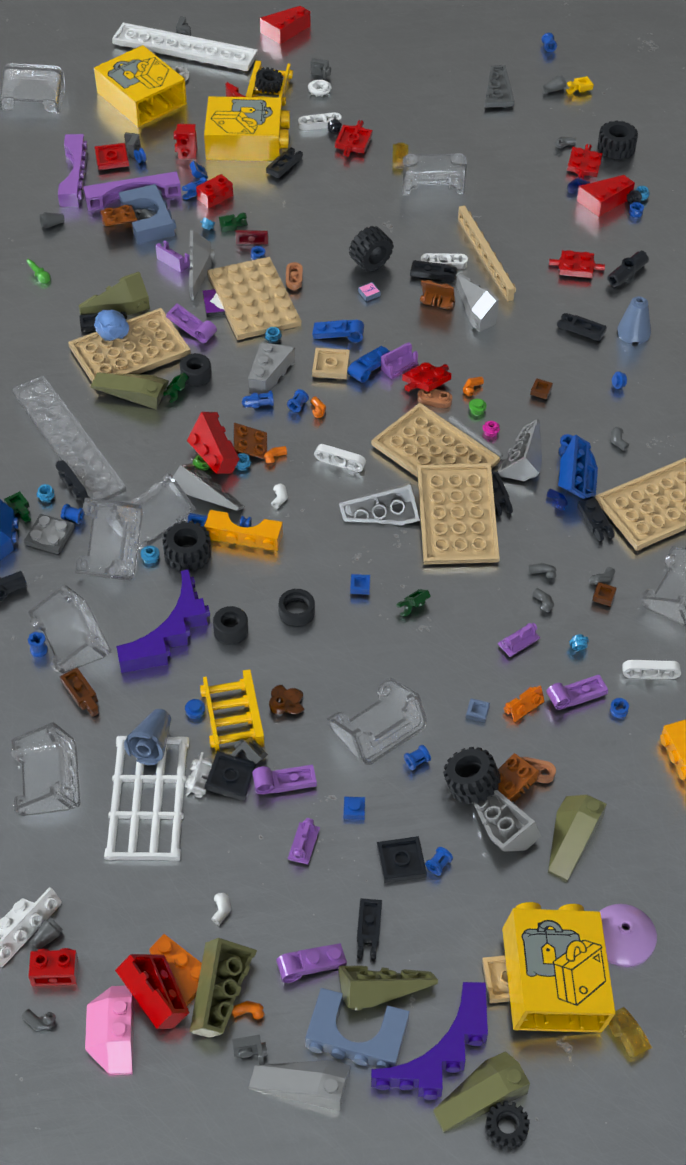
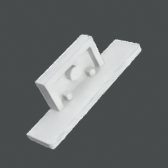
(24, 921)

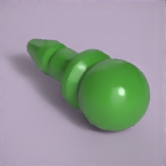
(43, 276)

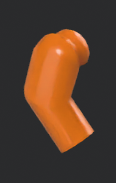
(469, 385)
(249, 1007)

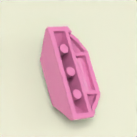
(111, 1030)

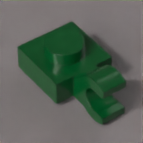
(231, 222)
(175, 385)
(19, 505)
(415, 599)

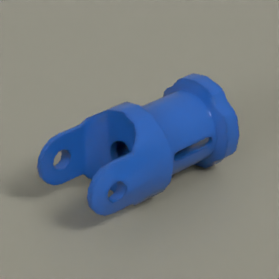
(191, 188)
(257, 400)

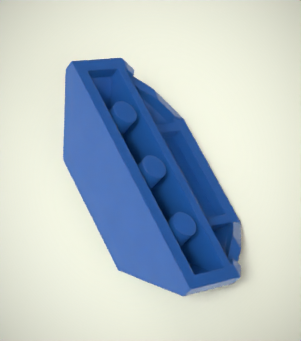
(578, 469)
(8, 524)

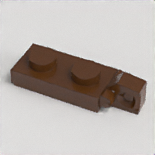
(80, 691)

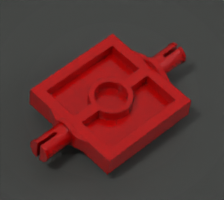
(353, 138)
(584, 162)
(576, 264)
(426, 377)

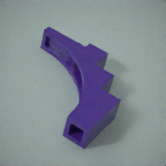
(173, 632)
(449, 1054)

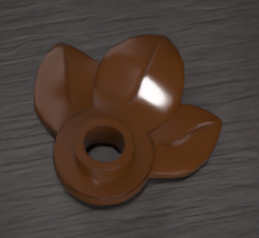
(286, 700)

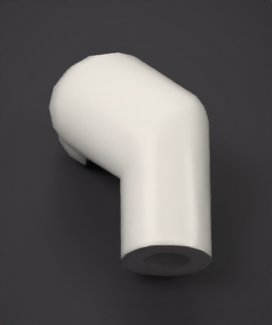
(282, 495)
(224, 908)

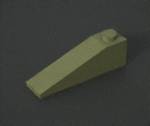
(126, 296)
(133, 387)
(573, 830)
(370, 988)
(492, 1082)

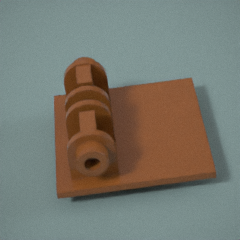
(118, 215)
(435, 291)
(250, 441)
(514, 776)

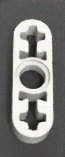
(310, 122)
(432, 257)
(355, 463)
(642, 670)

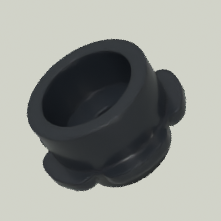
(334, 126)
(636, 194)

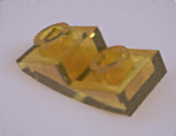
(399, 151)
(631, 1034)

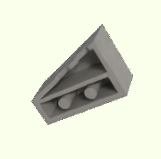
(269, 365)

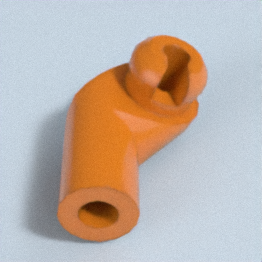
(320, 407)
(273, 452)

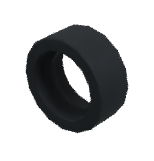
(296, 619)

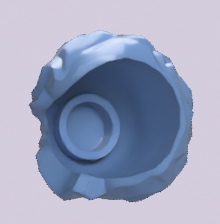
(111, 325)

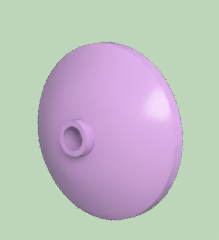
(627, 946)

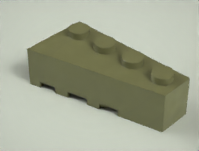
(218, 985)

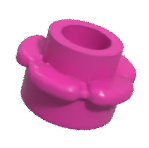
(491, 428)

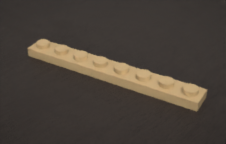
(486, 253)

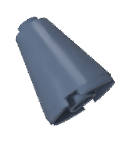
(635, 322)
(149, 738)

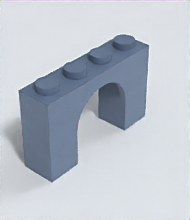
(155, 227)
(379, 1051)

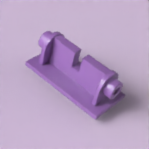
(519, 639)
(304, 842)

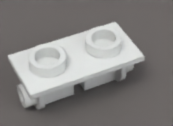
(200, 768)

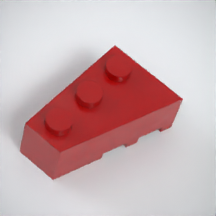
(285, 24)
(605, 194)
(212, 444)
(154, 988)

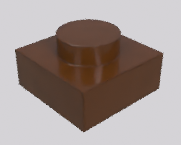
(541, 388)
(604, 594)

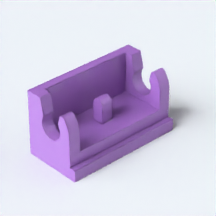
(172, 258)
(399, 361)

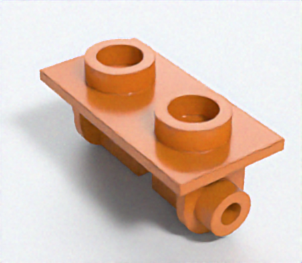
(528, 701)

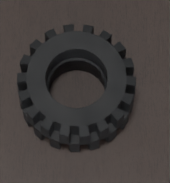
(617, 139)
(371, 248)
(186, 557)
(477, 786)

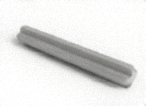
(461, 426)

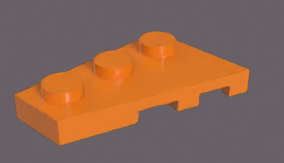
(182, 964)

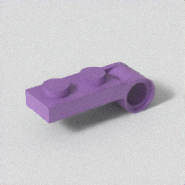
(192, 325)
(576, 692)
(283, 780)
(310, 961)

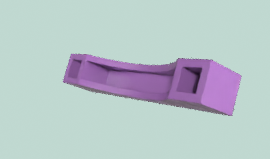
(70, 189)
(103, 194)

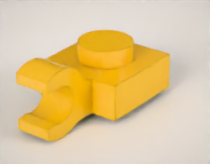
(581, 84)

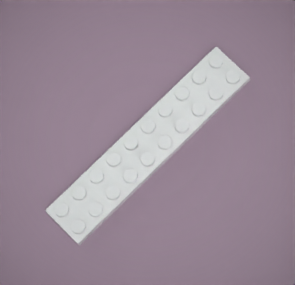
(186, 46)

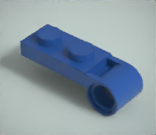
(341, 328)
(364, 365)

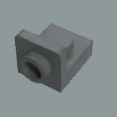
(183, 27)
(320, 67)
(132, 143)
(251, 748)
(246, 1046)

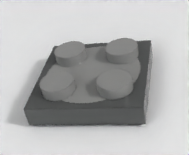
(49, 534)

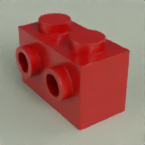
(186, 141)
(214, 191)
(53, 967)

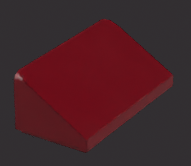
(252, 237)

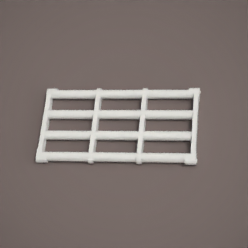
(138, 780)

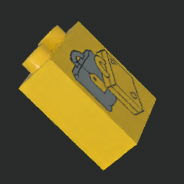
(140, 85)
(245, 128)
(557, 969)

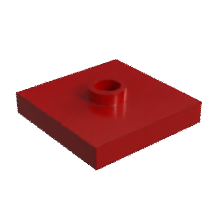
(111, 156)

